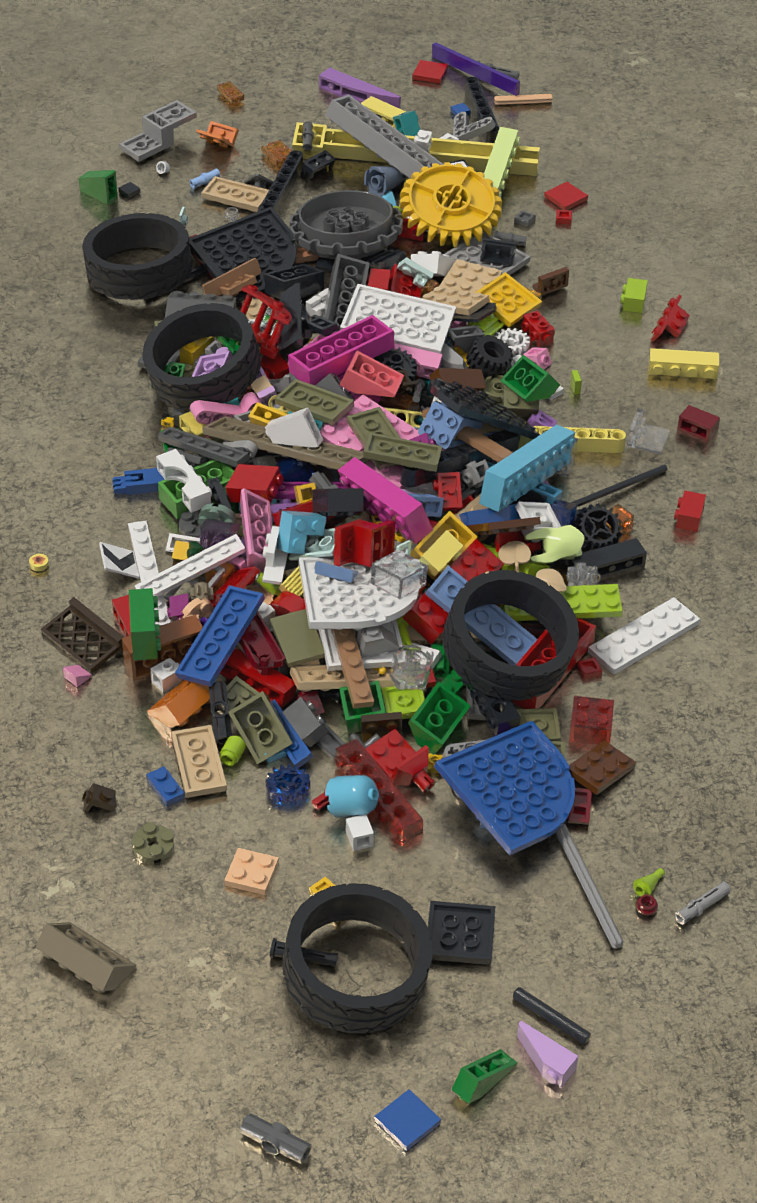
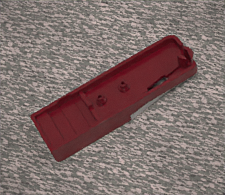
(262, 642)

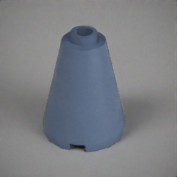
(383, 179)

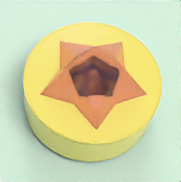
(38, 562)

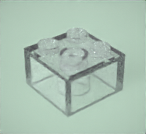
(399, 574)

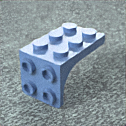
(444, 424)

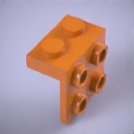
(220, 134)

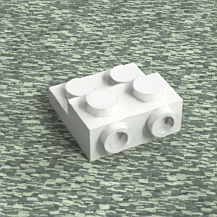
(541, 510)

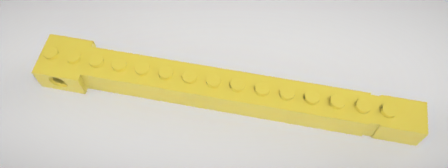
(476, 154)

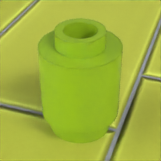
(232, 750)

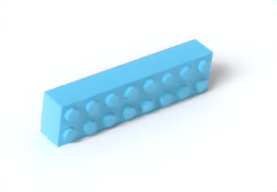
(527, 467)

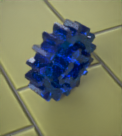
(288, 783)

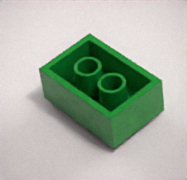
(143, 624)

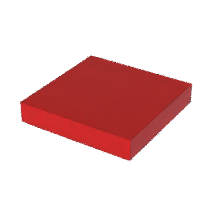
(430, 71)
(566, 196)

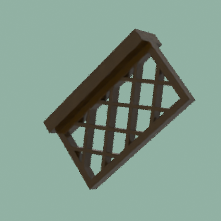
(95, 626)

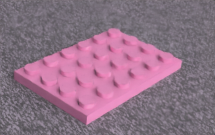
(342, 435)

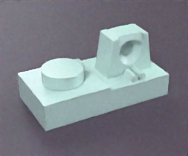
(413, 269)

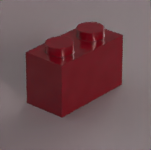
(698, 423)

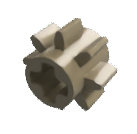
(201, 590)

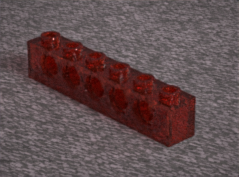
(391, 805)

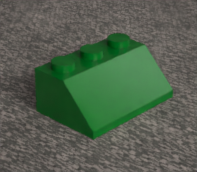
(530, 380)
(437, 717)

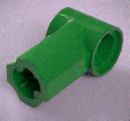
(441, 669)

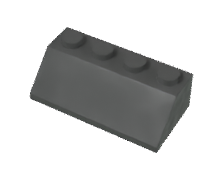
(179, 300)

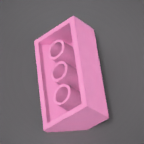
(256, 525)

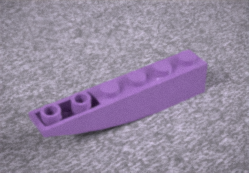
(343, 85)

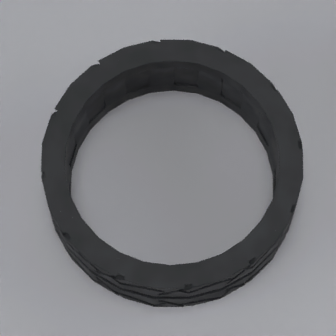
(144, 279)
(191, 325)
(524, 593)
(369, 905)

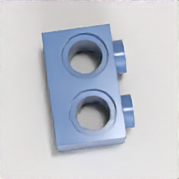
(431, 503)

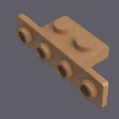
(234, 280)

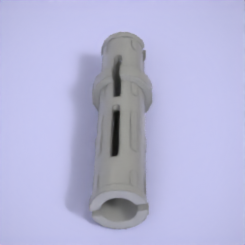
(697, 906)

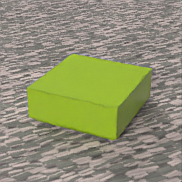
(575, 382)

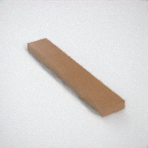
(480, 442)

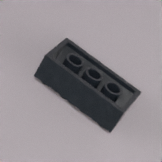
(292, 334)

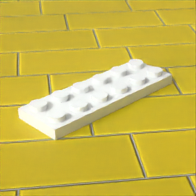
(643, 635)

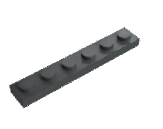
(203, 446)

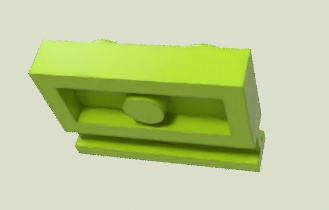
(489, 325)

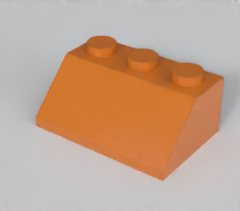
(180, 703)

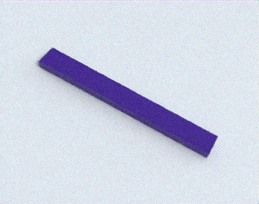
(476, 69)

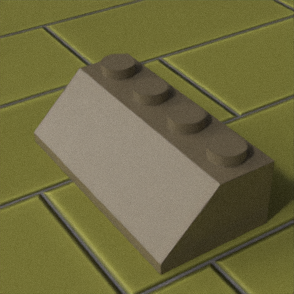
(84, 956)

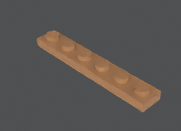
(353, 668)

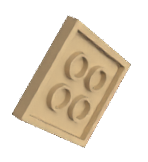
(469, 276)

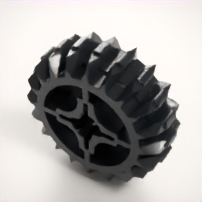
(591, 523)

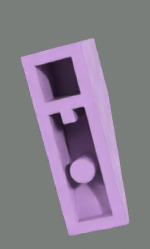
(550, 1058)

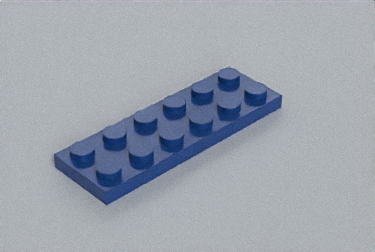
(219, 636)

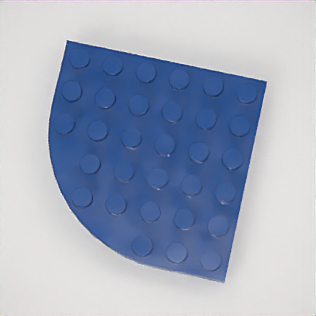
(513, 785)

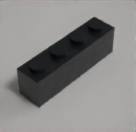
(614, 558)

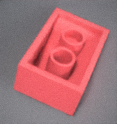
(370, 377)

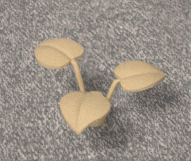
(519, 553)

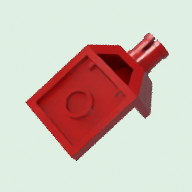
(401, 761)

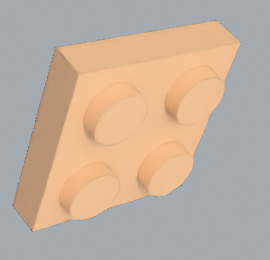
(251, 871)

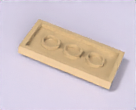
(234, 194)
(465, 301)
(198, 761)

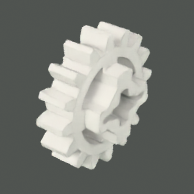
(515, 339)

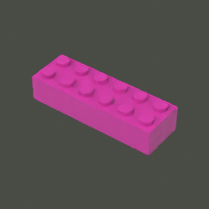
(338, 349)
(387, 500)

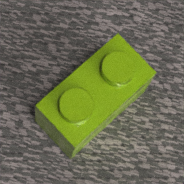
(634, 295)

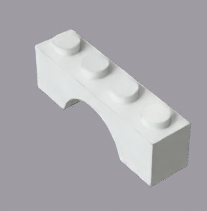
(174, 467)

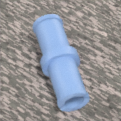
(204, 178)

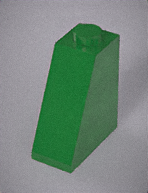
(99, 185)

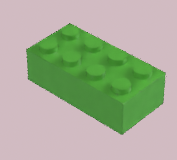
(171, 490)

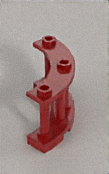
(269, 342)

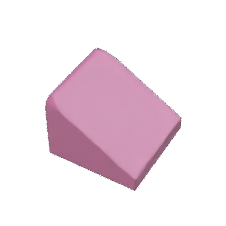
(76, 674)

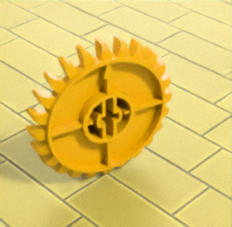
(451, 202)

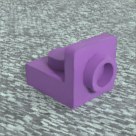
(541, 419)

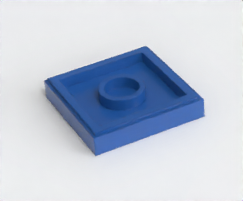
(407, 1120)

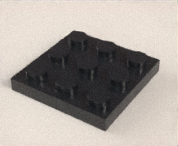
(461, 932)

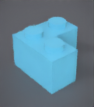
(296, 527)

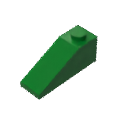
(482, 1075)

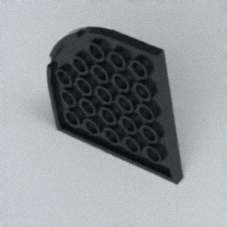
(254, 236)
(480, 407)

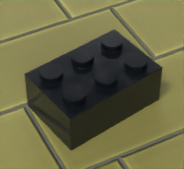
(310, 280)

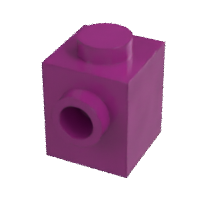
(177, 604)

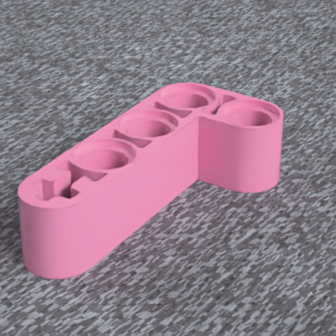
(208, 412)

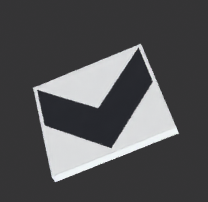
(119, 560)

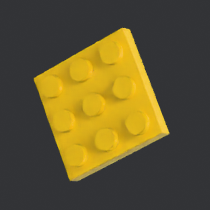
(510, 299)

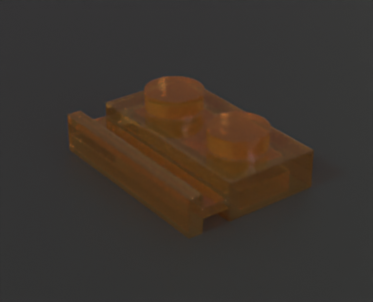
(276, 151)

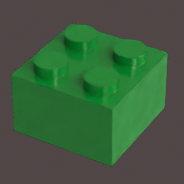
(353, 716)

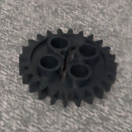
(399, 361)

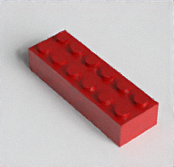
(427, 615)
(544, 650)

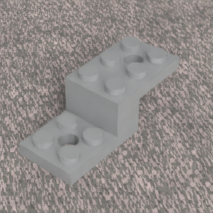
(157, 130)

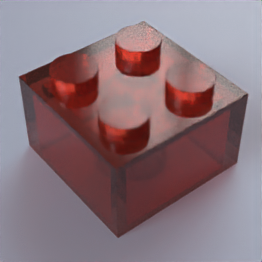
(591, 720)

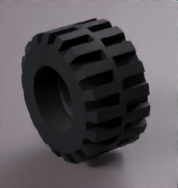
(489, 355)

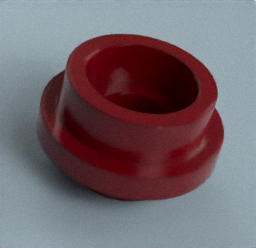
(647, 900)

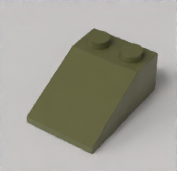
(260, 727)

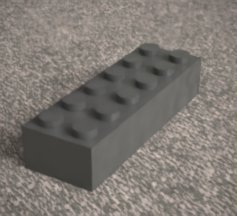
(344, 279)

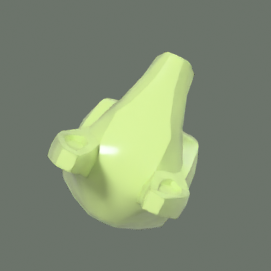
(557, 543)

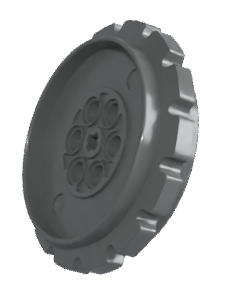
(346, 224)

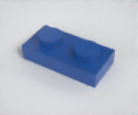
(165, 786)

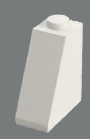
(295, 429)

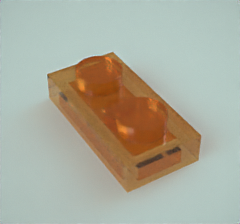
(230, 92)

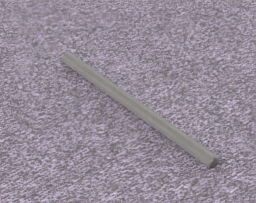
(589, 887)

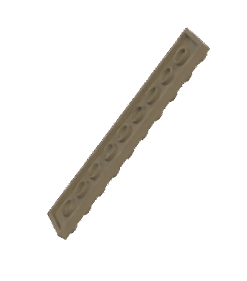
(325, 454)

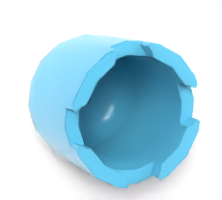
(351, 795)

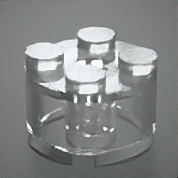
(410, 668)

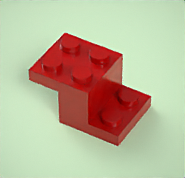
(363, 542)

